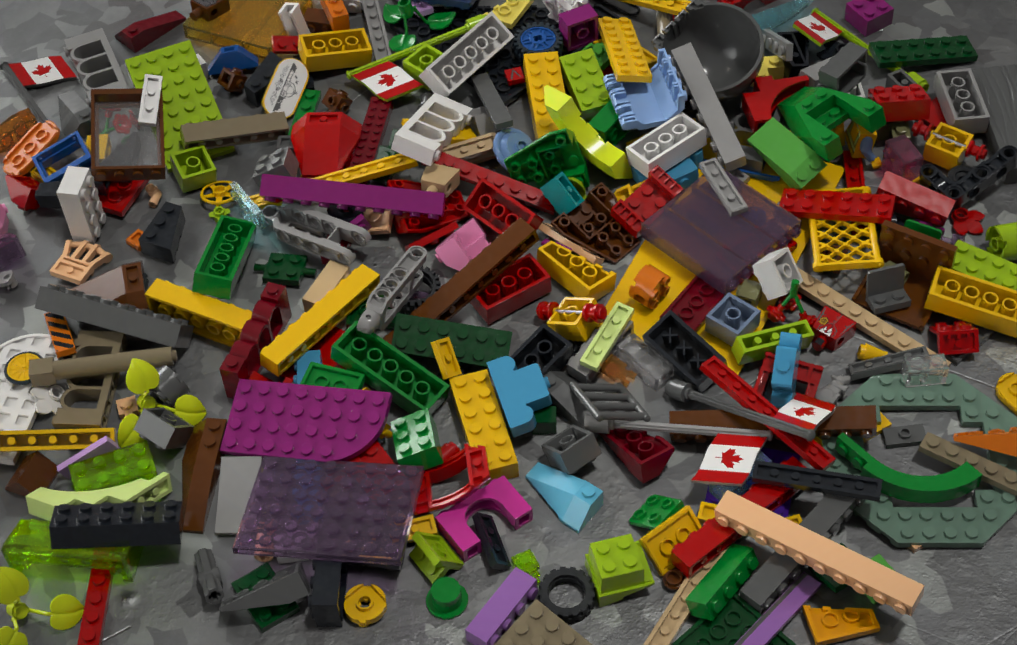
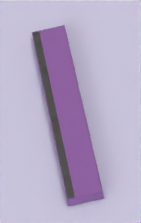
(781, 611)

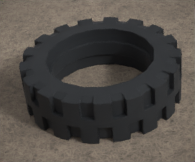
(573, 576)

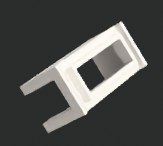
(293, 19)

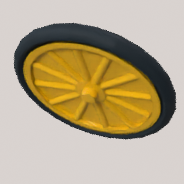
(17, 368)

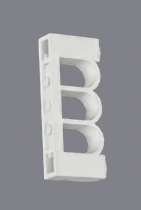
(431, 129)

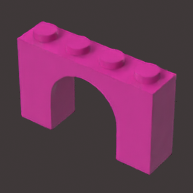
(496, 496)

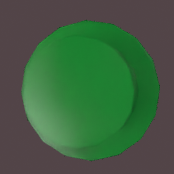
(446, 599)

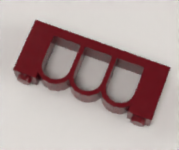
(267, 321)

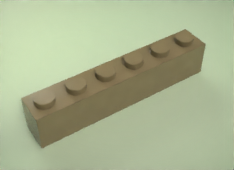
(234, 131)

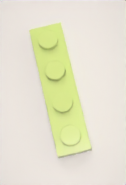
(607, 336)

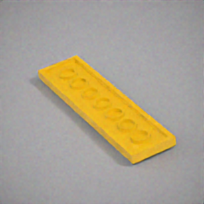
(624, 50)

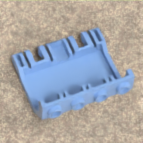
(648, 104)

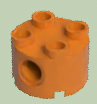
(650, 286)

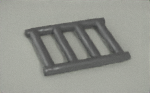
(594, 407)

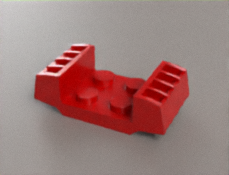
(645, 201)

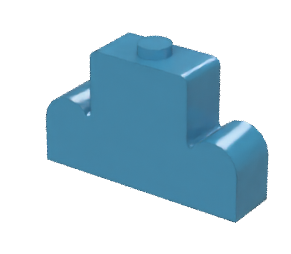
(683, 172)
(785, 368)
(520, 392)

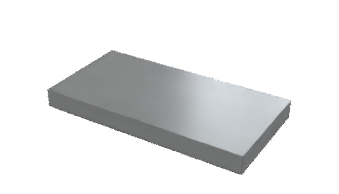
(235, 487)

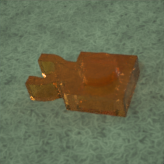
(616, 369)

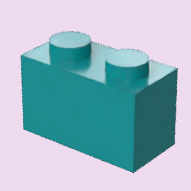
(562, 194)

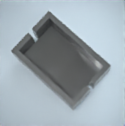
(844, 69)

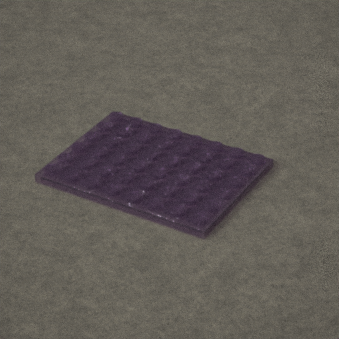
(330, 510)

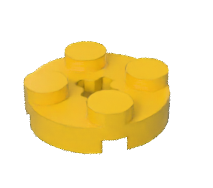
(366, 615)

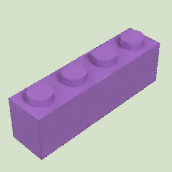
(502, 608)

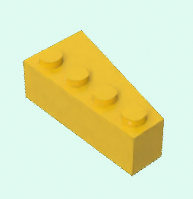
(575, 272)

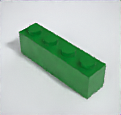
(722, 582)

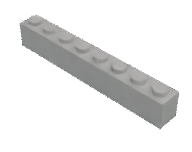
(708, 108)

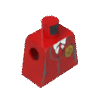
(832, 330)

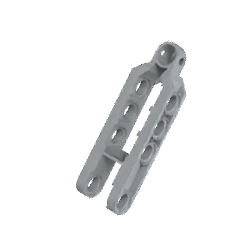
(322, 222)
(404, 286)

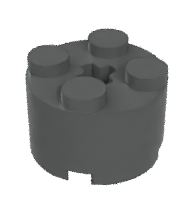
(169, 387)

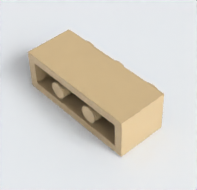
(326, 281)

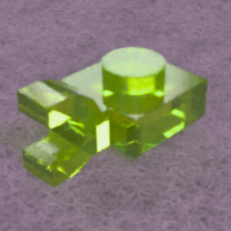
(527, 562)

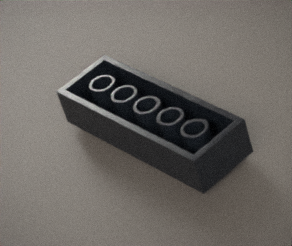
(116, 524)

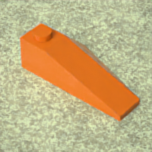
(995, 440)

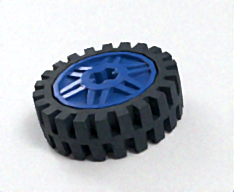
(537, 40)

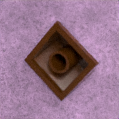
(32, 474)

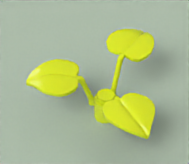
(140, 378)
(64, 608)

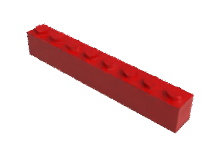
(714, 538)

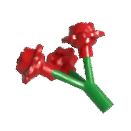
(790, 302)

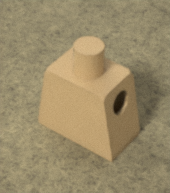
(440, 179)

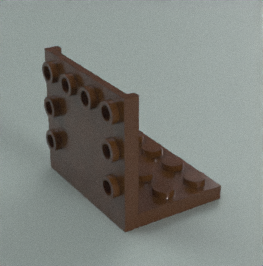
(921, 258)

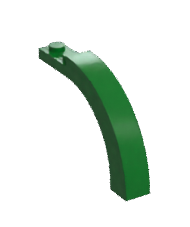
(906, 486)

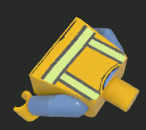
(861, 143)

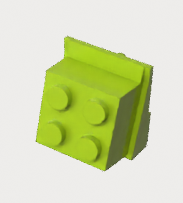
(617, 568)

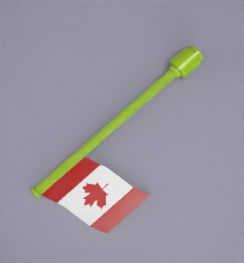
(823, 29)
(389, 80)

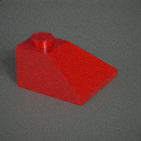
(22, 191)

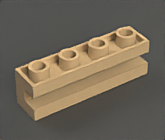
(474, 149)

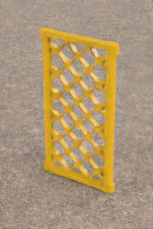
(847, 262)

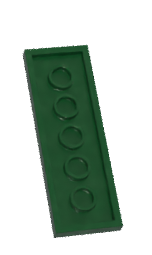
(922, 51)
(470, 343)

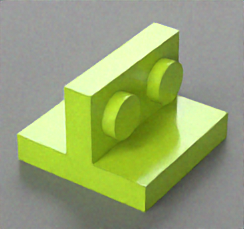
(434, 555)

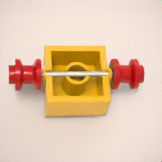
(947, 144)
(574, 316)

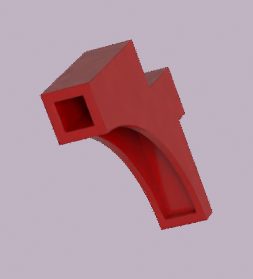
(766, 95)

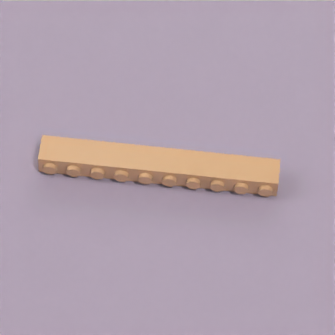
(819, 553)

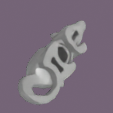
(834, 390)

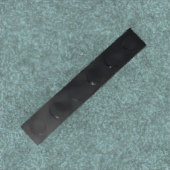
(817, 480)

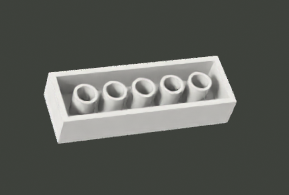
(466, 55)

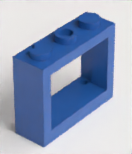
(57, 152)

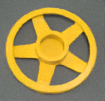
(218, 192)

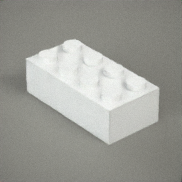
(667, 144)
(81, 204)

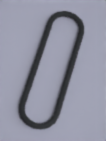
(630, 14)

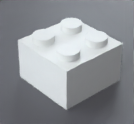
(776, 273)

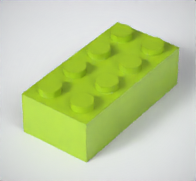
(584, 82)
(985, 265)

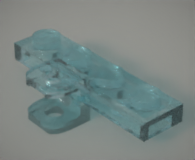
(251, 211)

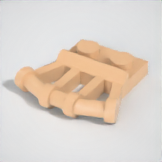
(78, 270)

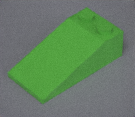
(786, 154)

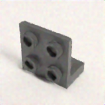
(886, 289)

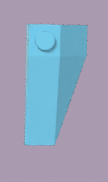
(569, 496)

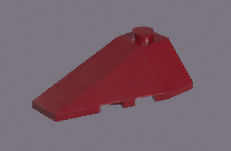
(146, 31)
(640, 452)

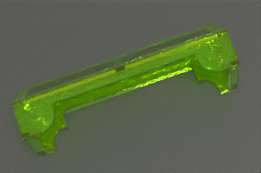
(31, 544)

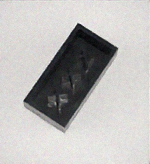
(682, 349)

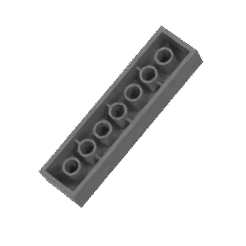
(114, 315)

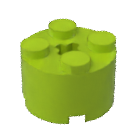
(1003, 240)

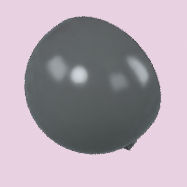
(724, 41)

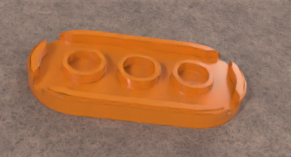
(37, 139)

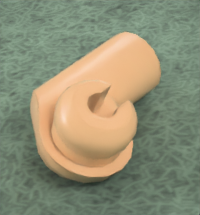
(155, 195)

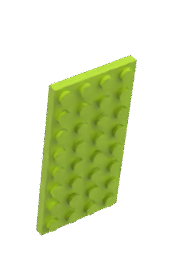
(184, 92)

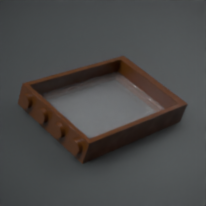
(118, 143)

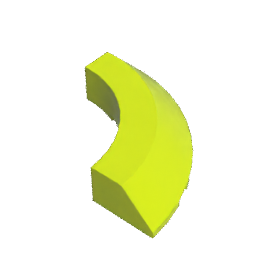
(601, 154)

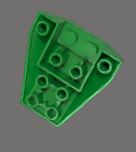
(547, 158)

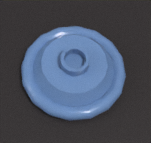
(509, 142)

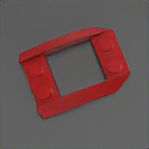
(807, 374)
(478, 471)

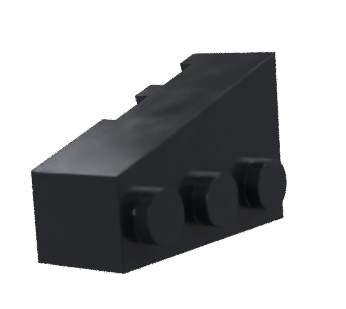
(800, 53)
(259, 80)
(163, 233)

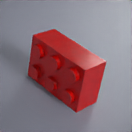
(902, 102)

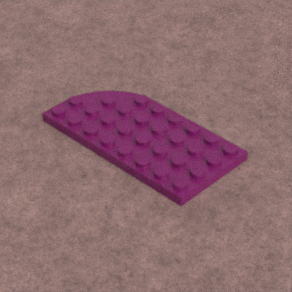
(303, 421)

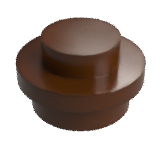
(673, 579)

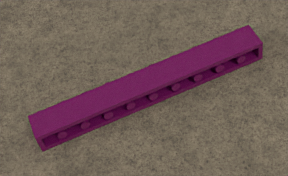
(352, 195)

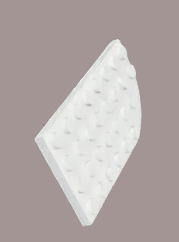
(16, 402)

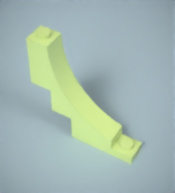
(42, 500)

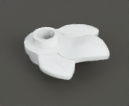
(47, 398)

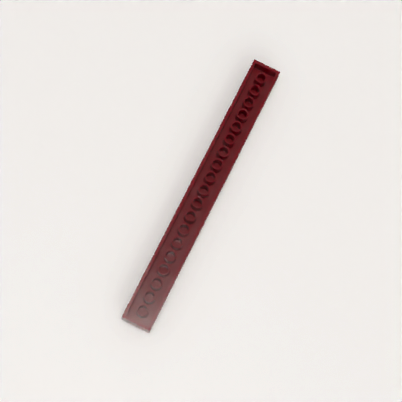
(372, 136)

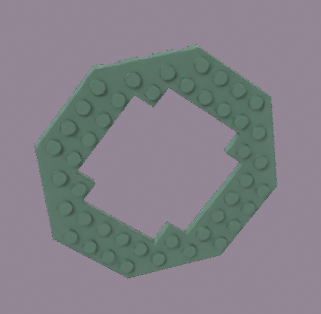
(934, 525)

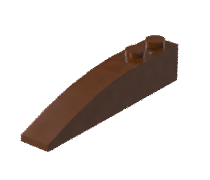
(201, 472)

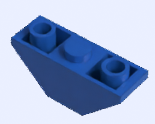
(232, 57)

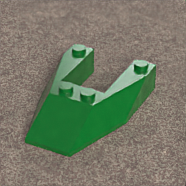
(818, 110)

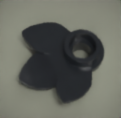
(831, 49)

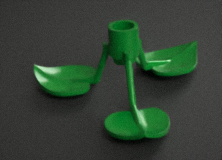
(404, 10)

